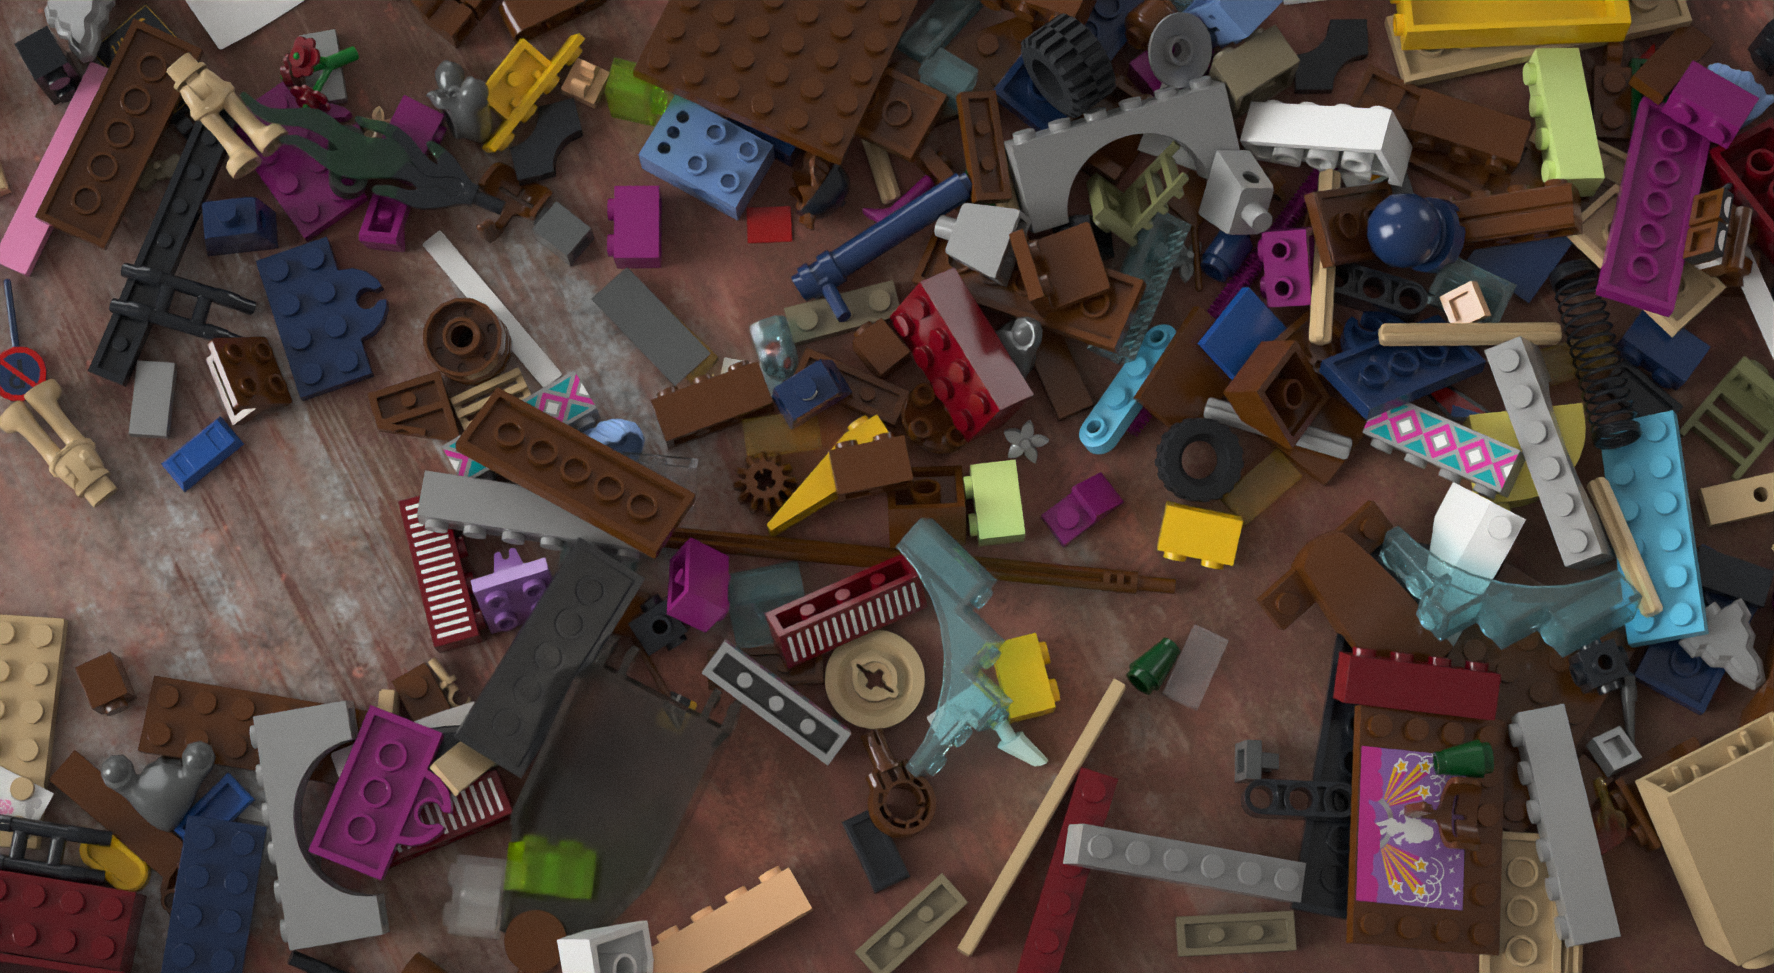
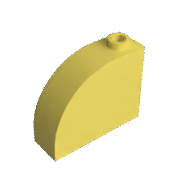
(1499, 427)

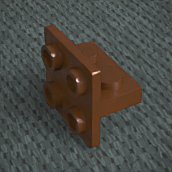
(246, 376)

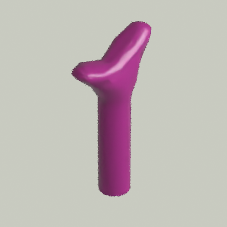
(919, 188)

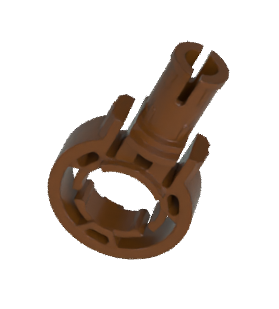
(881, 784)

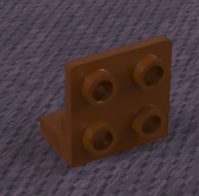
(1060, 268)

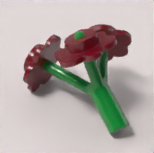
(305, 60)

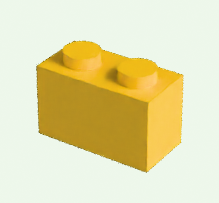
(1199, 535)
(1025, 679)

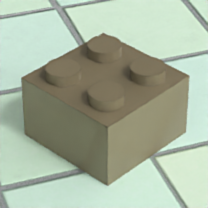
(1255, 69)

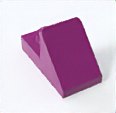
(384, 224)
(1081, 509)

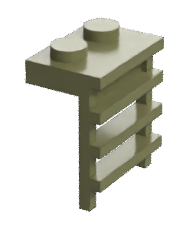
(1129, 211)
(1749, 393)

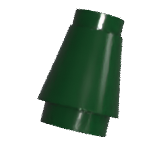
(1152, 667)
(1465, 760)

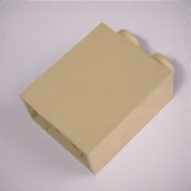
(1719, 838)

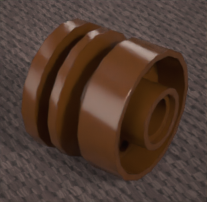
(449, 329)

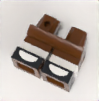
(1719, 235)

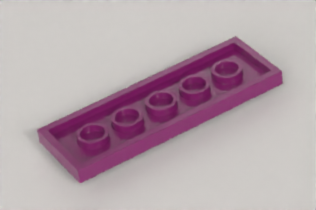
(1653, 212)

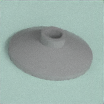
(1191, 51)

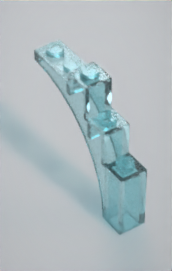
(1508, 612)
(967, 694)

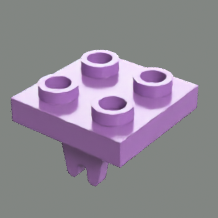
(511, 590)

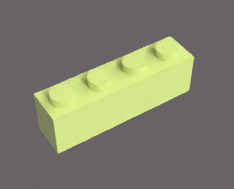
(1563, 118)

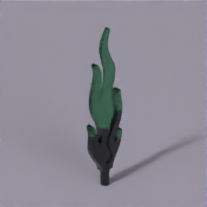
(395, 158)

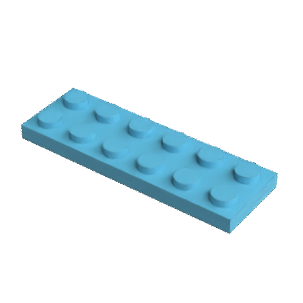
(1655, 502)

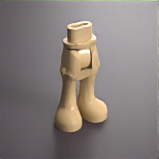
(209, 95)
(74, 464)

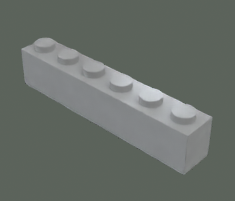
(509, 512)
(1564, 826)
(1184, 863)

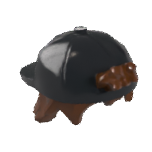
(818, 189)

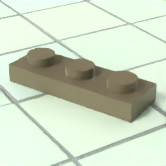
(816, 320)
(911, 926)
(1235, 933)

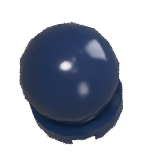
(1416, 232)

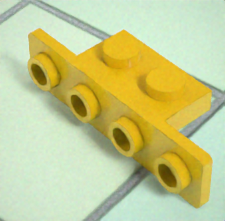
(520, 83)

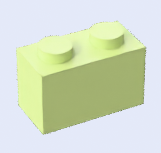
(995, 502)

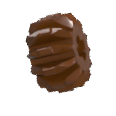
(750, 487)

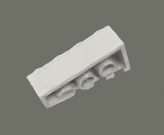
(1328, 137)

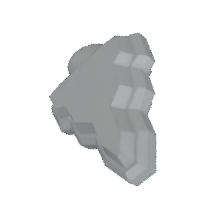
(80, 24)
(1729, 644)

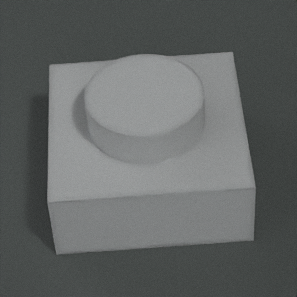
(1613, 751)

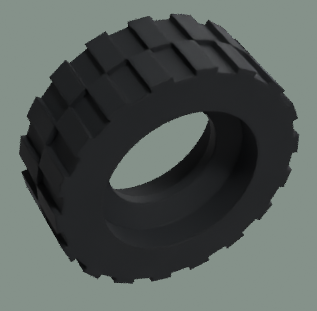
(1228, 459)

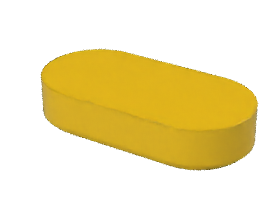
(121, 865)

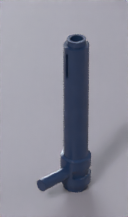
(834, 267)

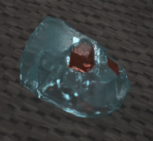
(774, 347)

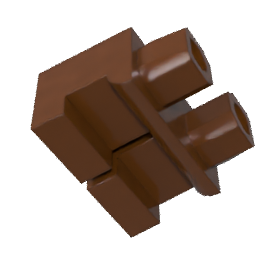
(453, 18)

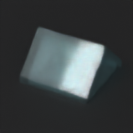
(758, 592)

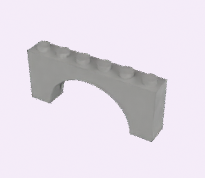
(1049, 159)
(1526, 395)
(313, 904)

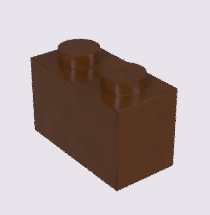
(871, 467)

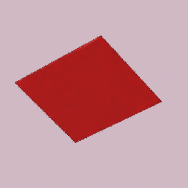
(769, 224)

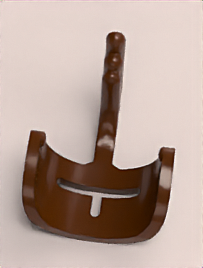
(504, 176)
(1468, 795)

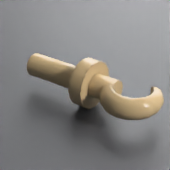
(447, 681)

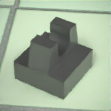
(1252, 761)

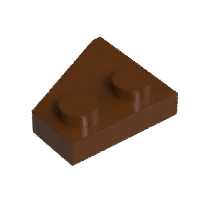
(415, 409)

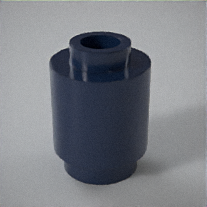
(1225, 255)

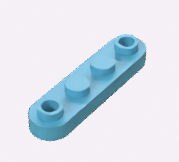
(1116, 406)

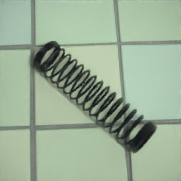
(1605, 430)

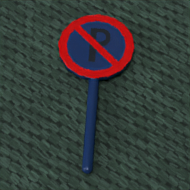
(19, 366)

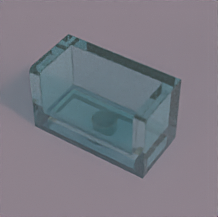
(1453, 275)

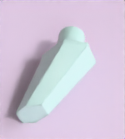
(1019, 745)

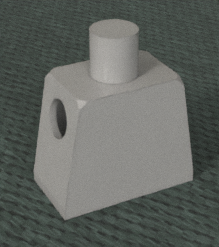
(1237, 194)
(982, 238)

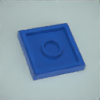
(1240, 331)

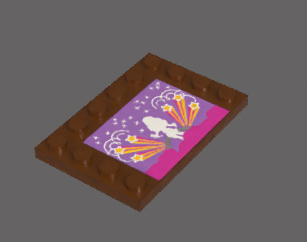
(1401, 875)

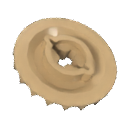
(901, 674)

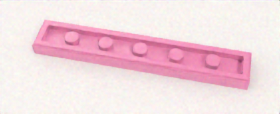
(26, 234)

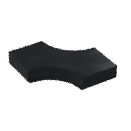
(1343, 44)
(555, 129)

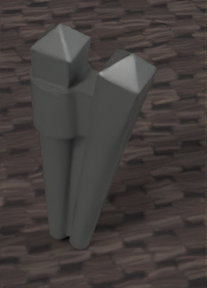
(1628, 696)

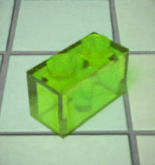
(632, 97)
(550, 869)

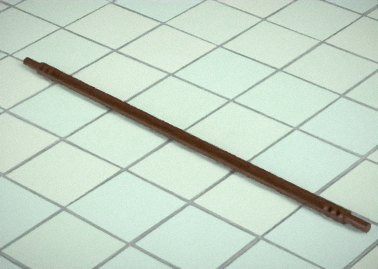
(868, 556)

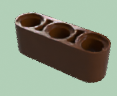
(535, 17)

